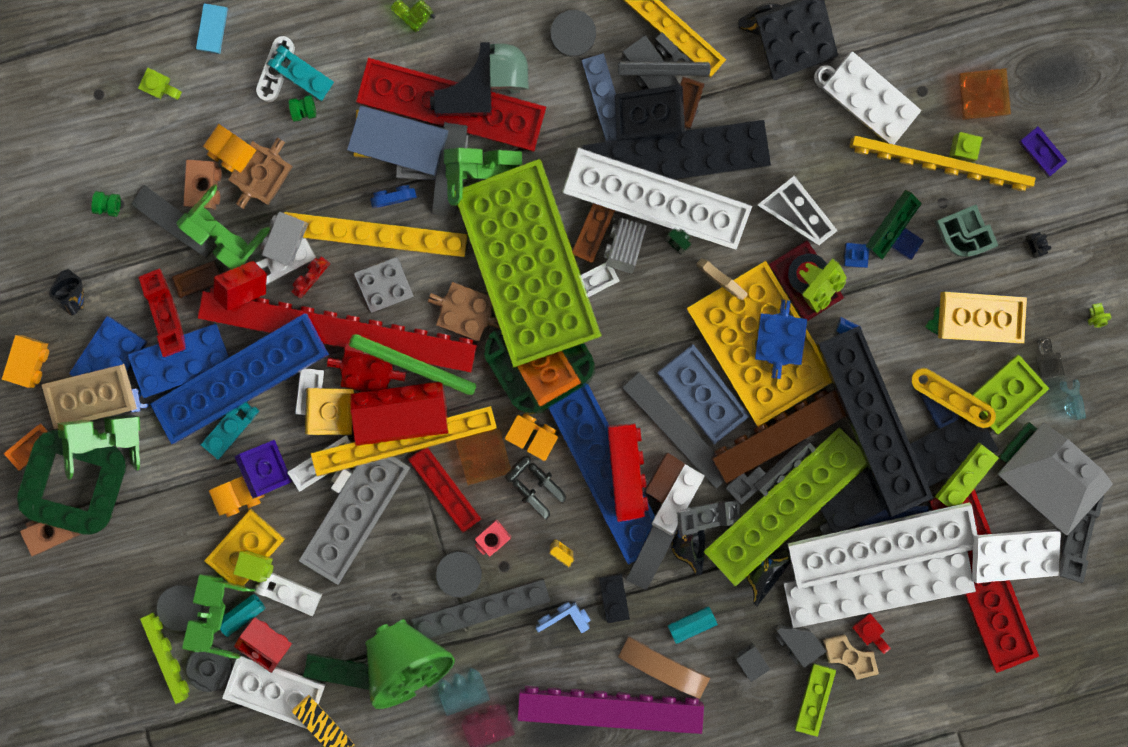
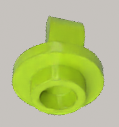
(1098, 317)

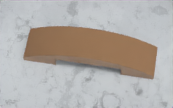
(663, 668)

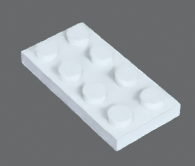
(871, 99)
(1016, 555)
(270, 692)

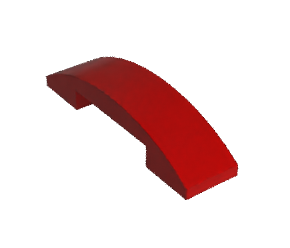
(164, 312)

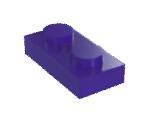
(1043, 151)

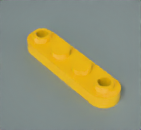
(953, 397)

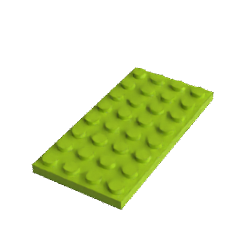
(527, 263)

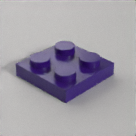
(263, 469)

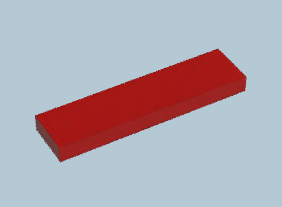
(445, 489)

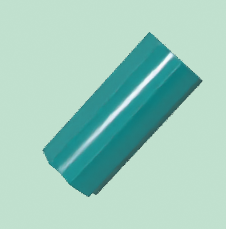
(241, 614)
(692, 625)

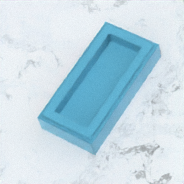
(212, 28)

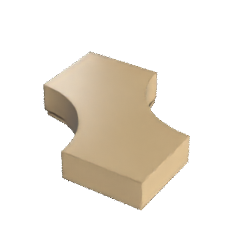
(720, 278)
(860, 662)

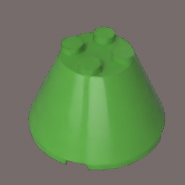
(402, 663)

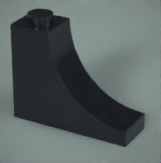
(471, 94)

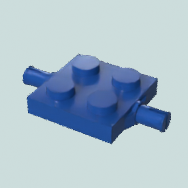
(781, 339)

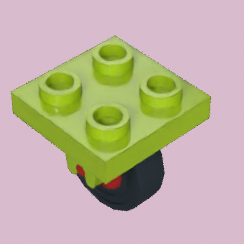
(816, 279)

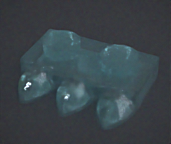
(463, 694)

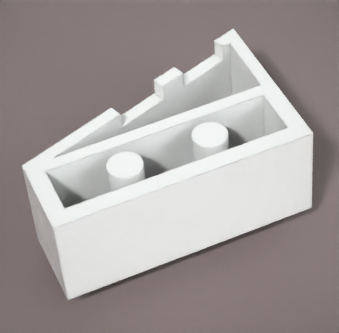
(798, 210)

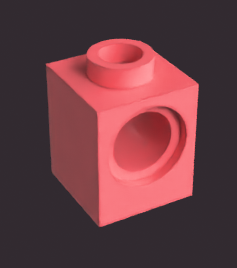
(494, 528)

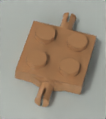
(262, 174)
(465, 311)

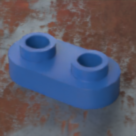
(402, 194)

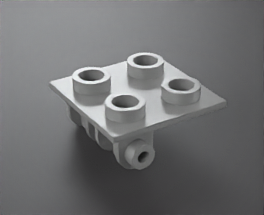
(383, 284)

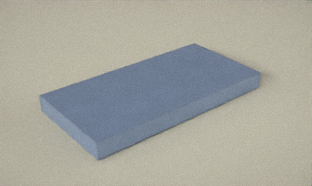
(398, 140)
(703, 394)

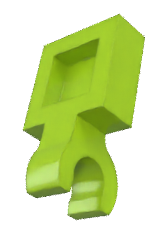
(157, 85)

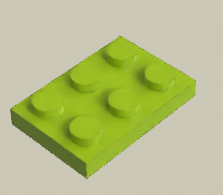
(1010, 392)

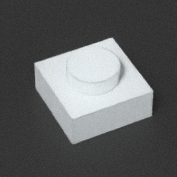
(340, 479)

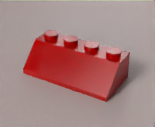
(399, 413)
(626, 471)

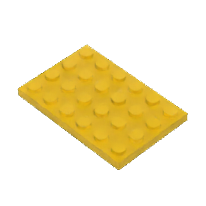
(732, 335)

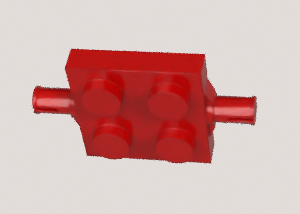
(364, 371)

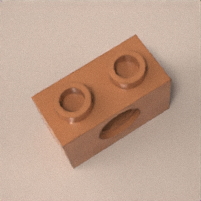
(196, 172)
(38, 541)

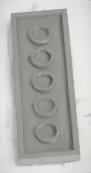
(353, 517)

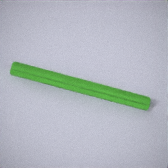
(412, 364)

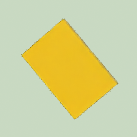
(250, 535)

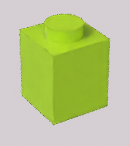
(965, 147)
(253, 566)

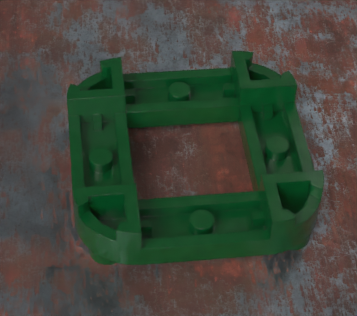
(514, 383)
(63, 516)

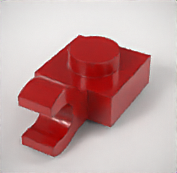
(869, 631)

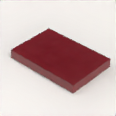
(780, 269)

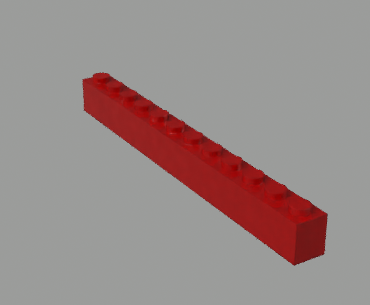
(337, 331)

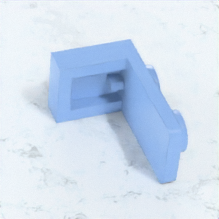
(580, 617)

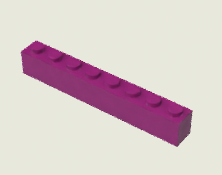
(611, 710)

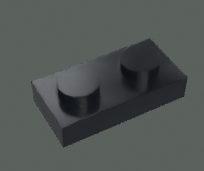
(614, 598)

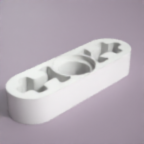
(265, 83)

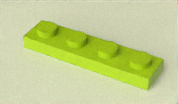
(169, 666)

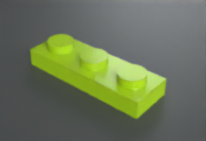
(967, 476)
(815, 699)

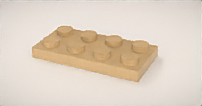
(89, 395)

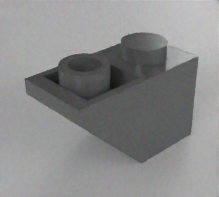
(802, 643)

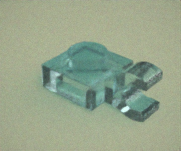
(1074, 405)

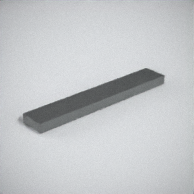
(674, 427)

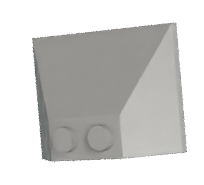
(1056, 478)

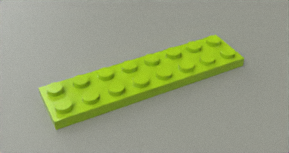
(787, 507)

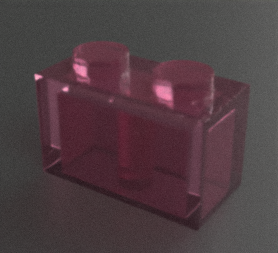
(489, 726)

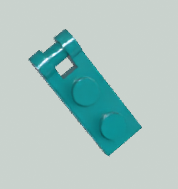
(301, 73)
(229, 430)

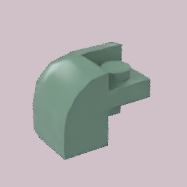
(508, 68)
(966, 233)

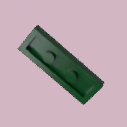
(893, 224)
(678, 240)
(337, 671)

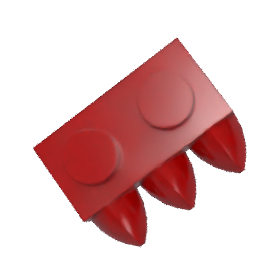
(316, 269)

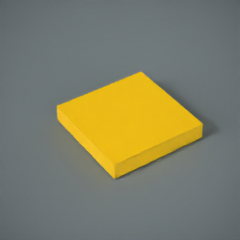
(328, 411)

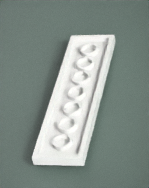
(656, 198)
(883, 545)
(880, 590)

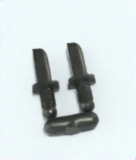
(528, 495)

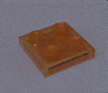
(984, 94)
(483, 456)

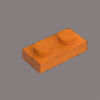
(21, 451)

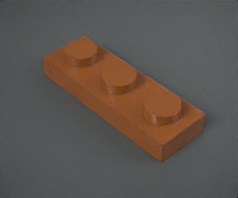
(593, 232)

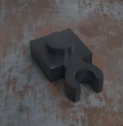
(1038, 244)

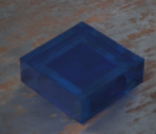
(907, 244)

